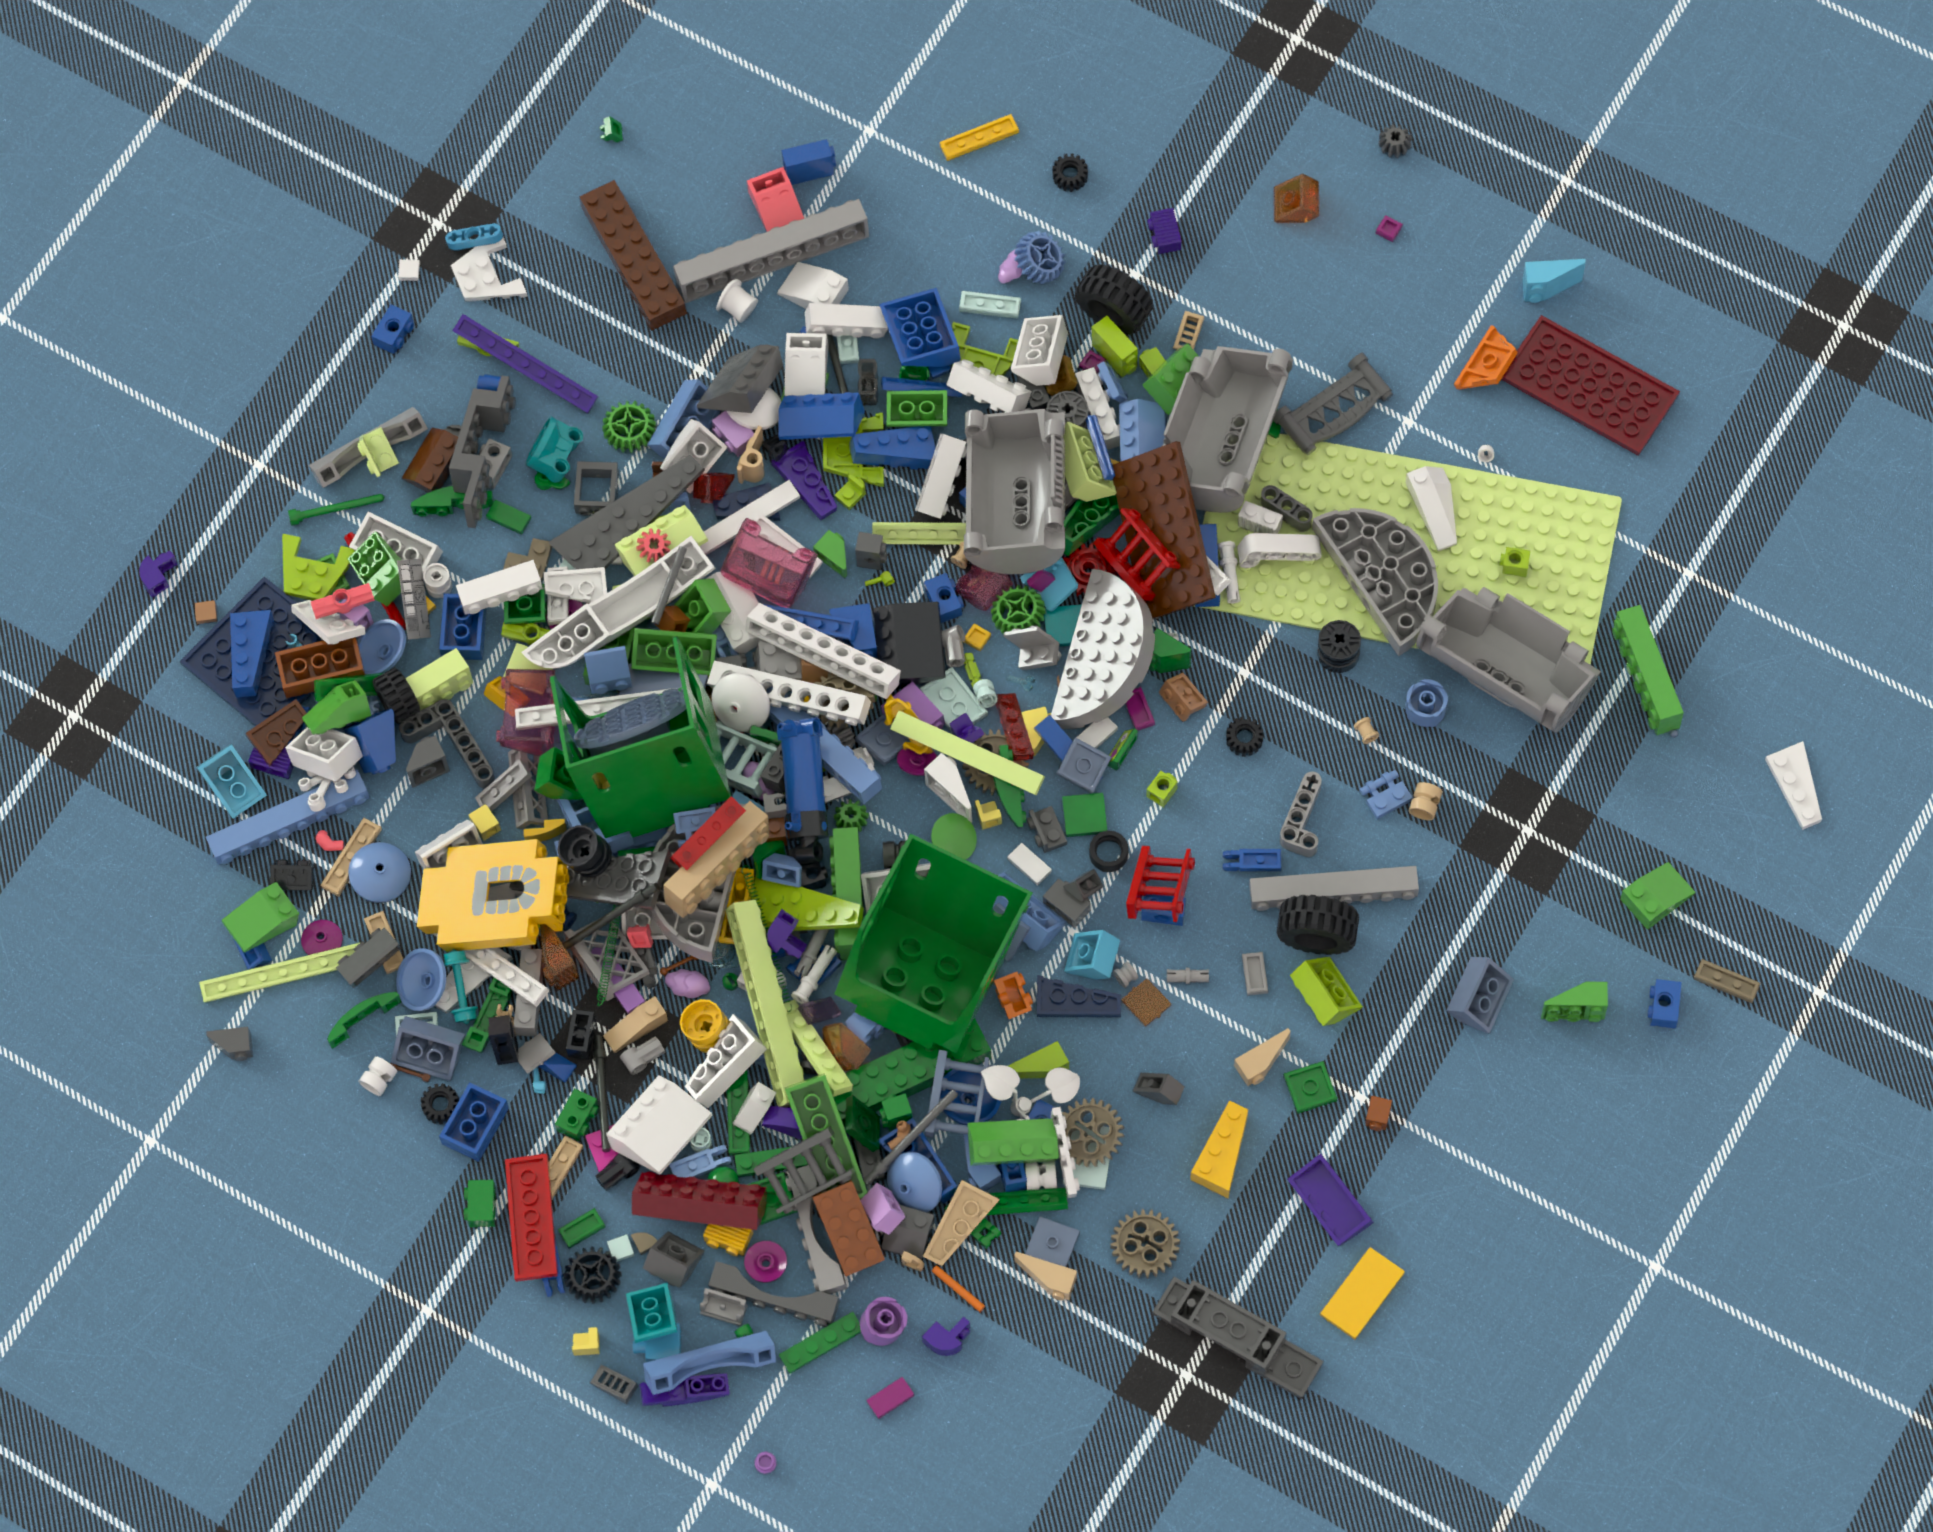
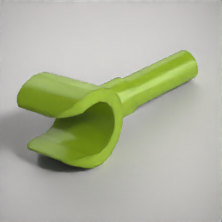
(886, 577)

